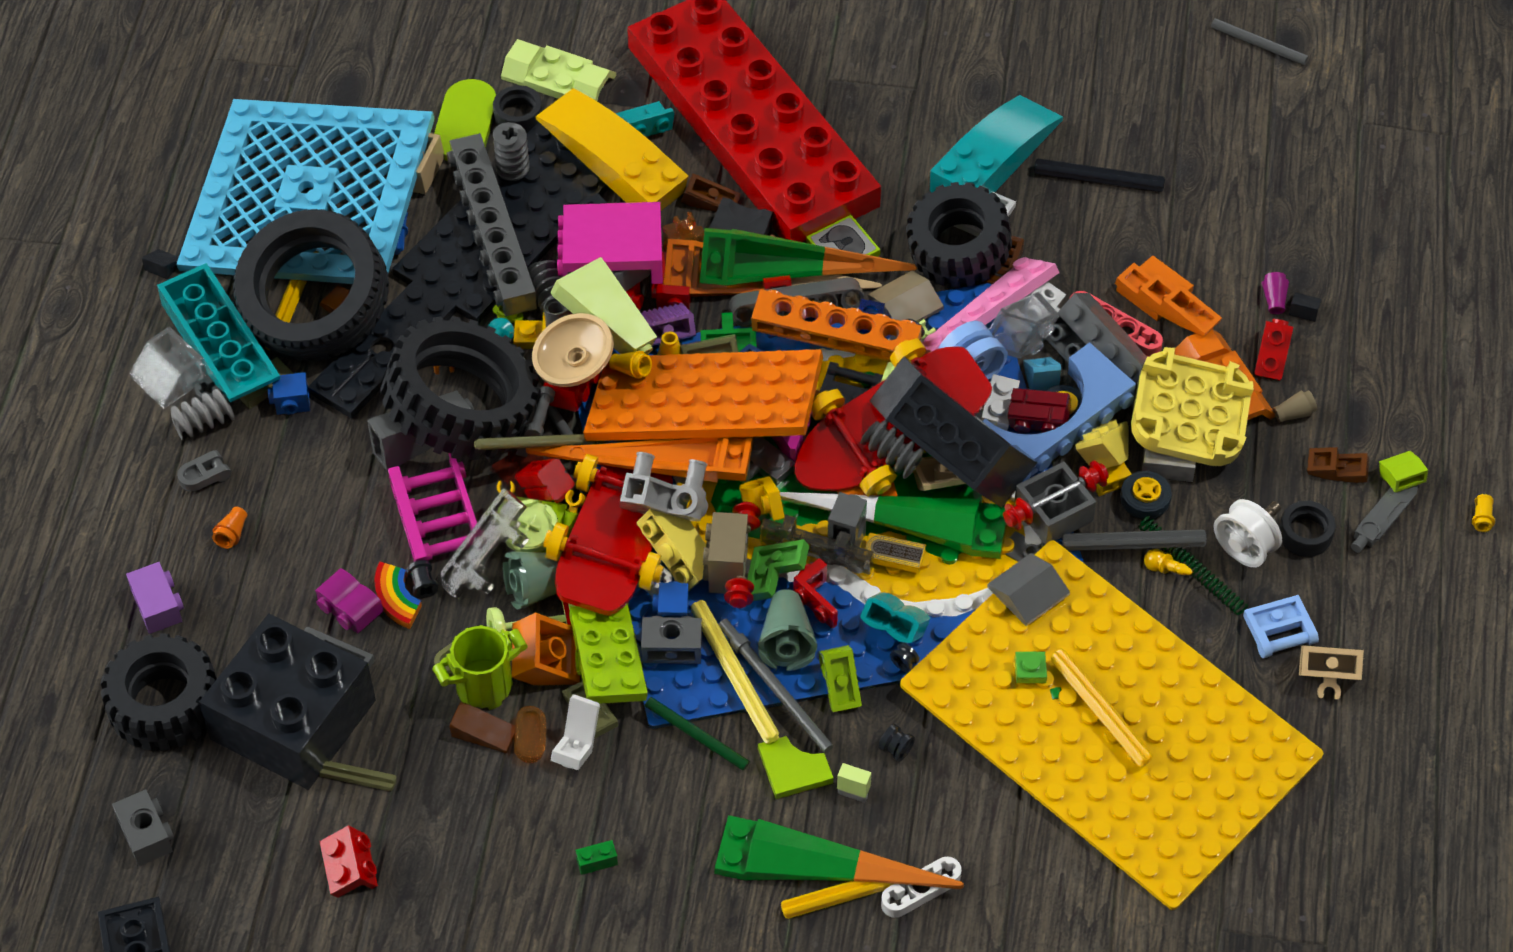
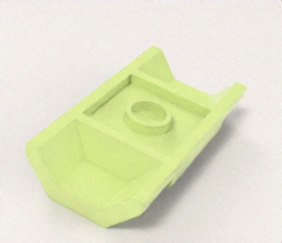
(553, 71)

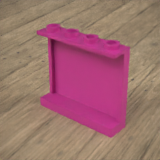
(620, 233)

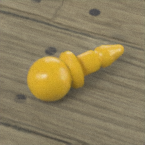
(1159, 561)

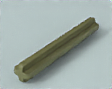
(358, 776)

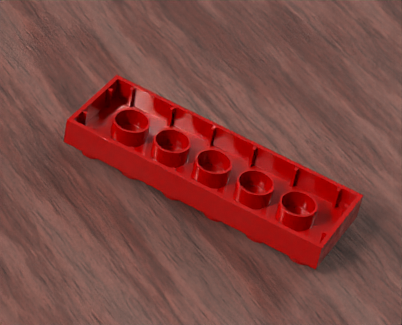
(753, 117)

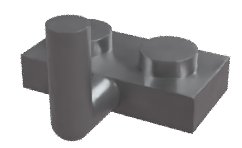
(768, 462)

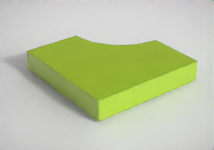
(793, 770)

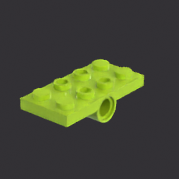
(607, 656)

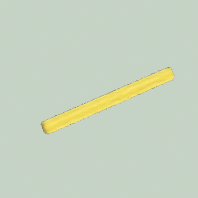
(735, 673)

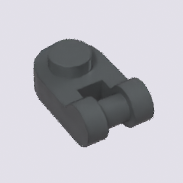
(194, 476)

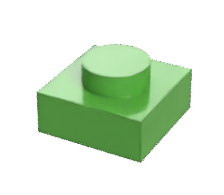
(1030, 667)

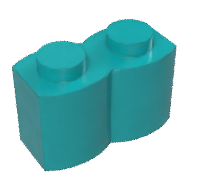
(890, 614)

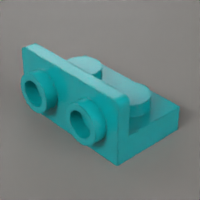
(649, 118)

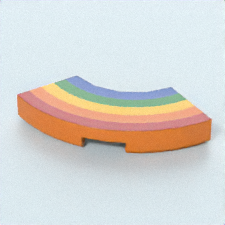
(395, 598)

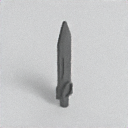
(1382, 517)

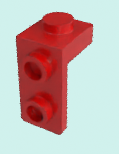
(670, 294)
(1274, 349)
(806, 584)

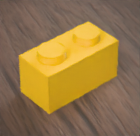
(1117, 476)

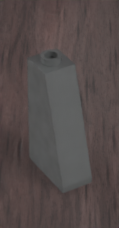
(392, 445)

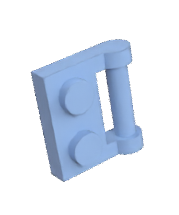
(1277, 618)

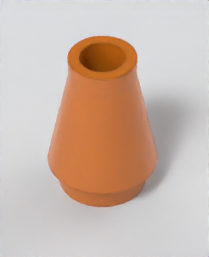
(229, 529)

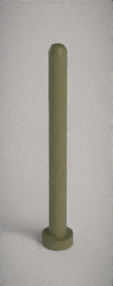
(532, 442)

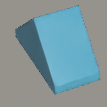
(1042, 373)

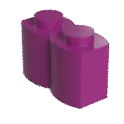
(348, 600)

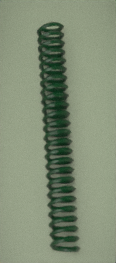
(1193, 563)

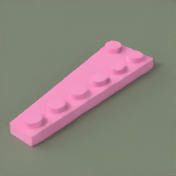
(1013, 286)

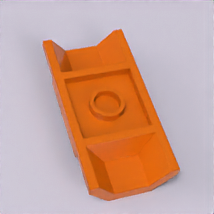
(1215, 350)

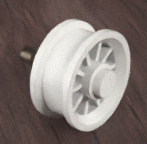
(1249, 532)

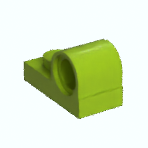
(841, 677)

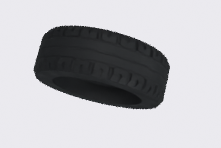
(281, 242)

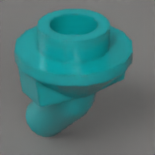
(503, 327)

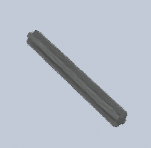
(1134, 540)

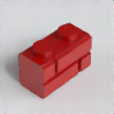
(545, 480)

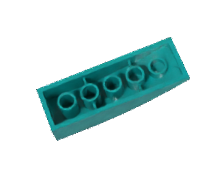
(996, 145)
(216, 332)

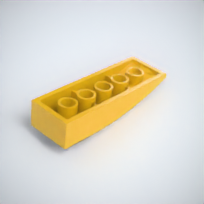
(614, 150)

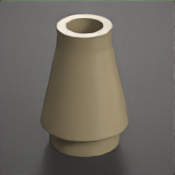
(1298, 406)

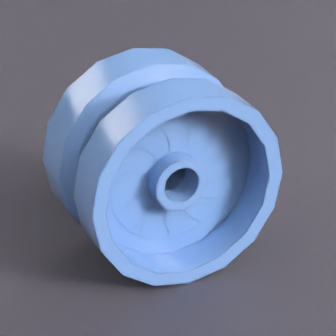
(981, 345)

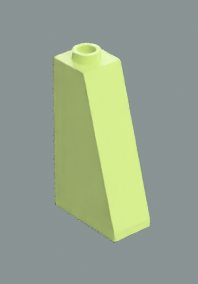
(598, 292)

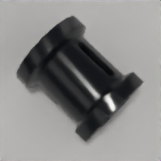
(422, 579)

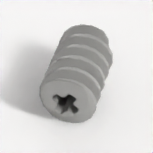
(201, 413)

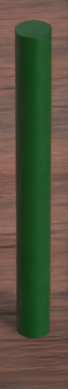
(697, 733)

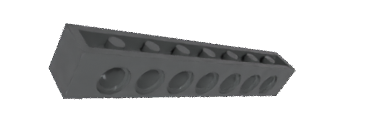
(492, 225)

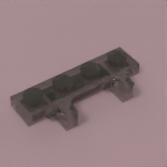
(495, 526)
(829, 550)

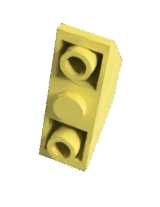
(1105, 444)
(676, 543)

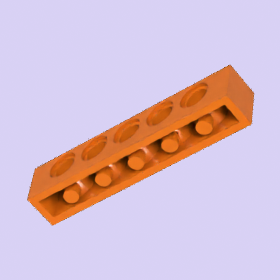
(821, 333)

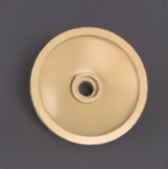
(572, 350)

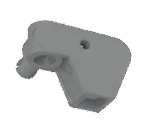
(645, 492)

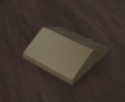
(908, 298)

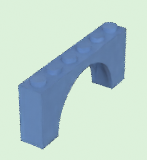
(1103, 393)

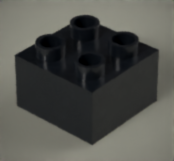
(288, 701)

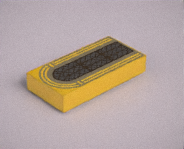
(896, 552)

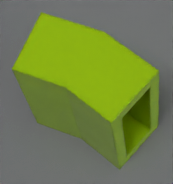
(1403, 471)

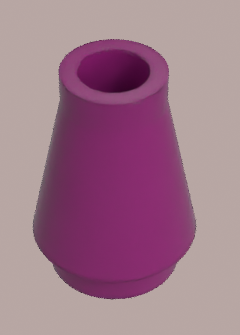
(1275, 290)

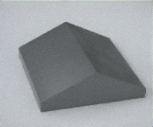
(1029, 588)

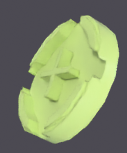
(535, 524)

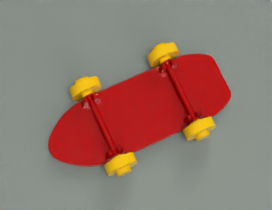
(833, 452)
(606, 546)

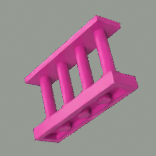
(409, 507)

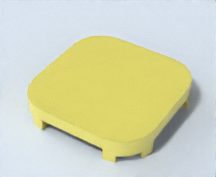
(1191, 408)

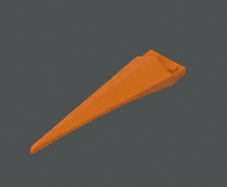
(725, 456)

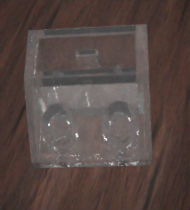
(168, 367)

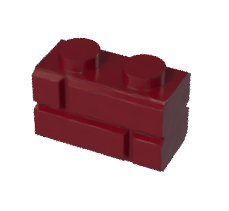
(1038, 410)

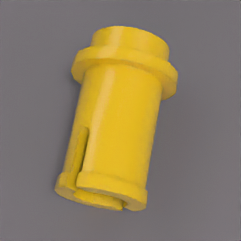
(1483, 519)

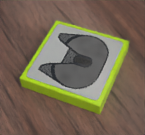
(845, 236)

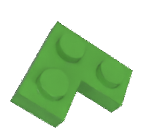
(773, 560)

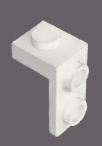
(578, 734)

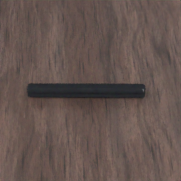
(1099, 175)

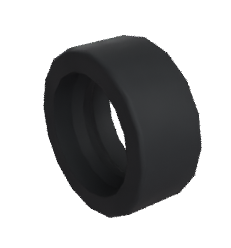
(515, 95)
(1312, 511)

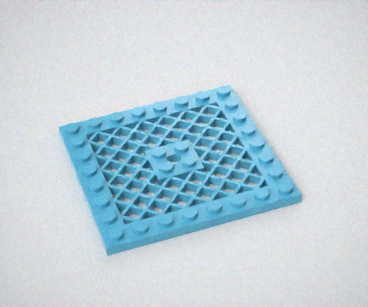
(253, 117)

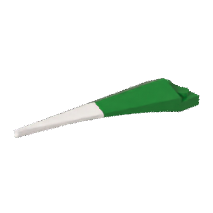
(952, 522)

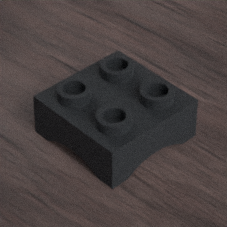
(734, 216)

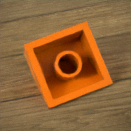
(549, 652)

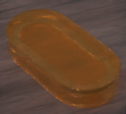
(530, 734)

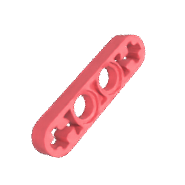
(1124, 320)

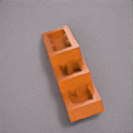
(1167, 301)

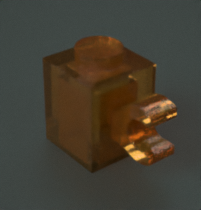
(683, 230)

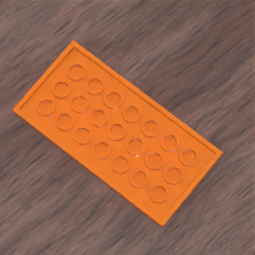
(708, 397)

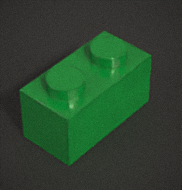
(596, 857)

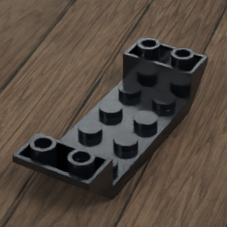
(951, 433)

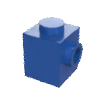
(290, 394)
(672, 600)

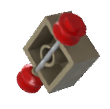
(727, 553)

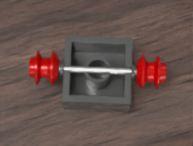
(1056, 500)

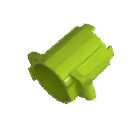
(481, 665)

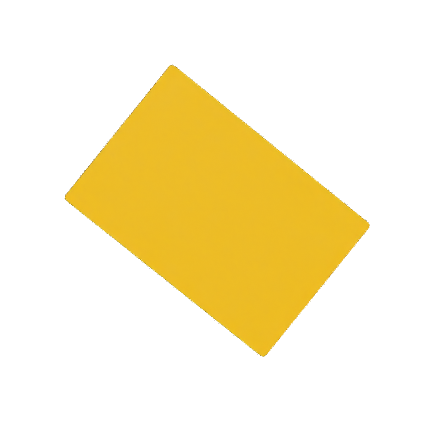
(1213, 745)

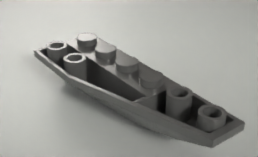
(1085, 322)

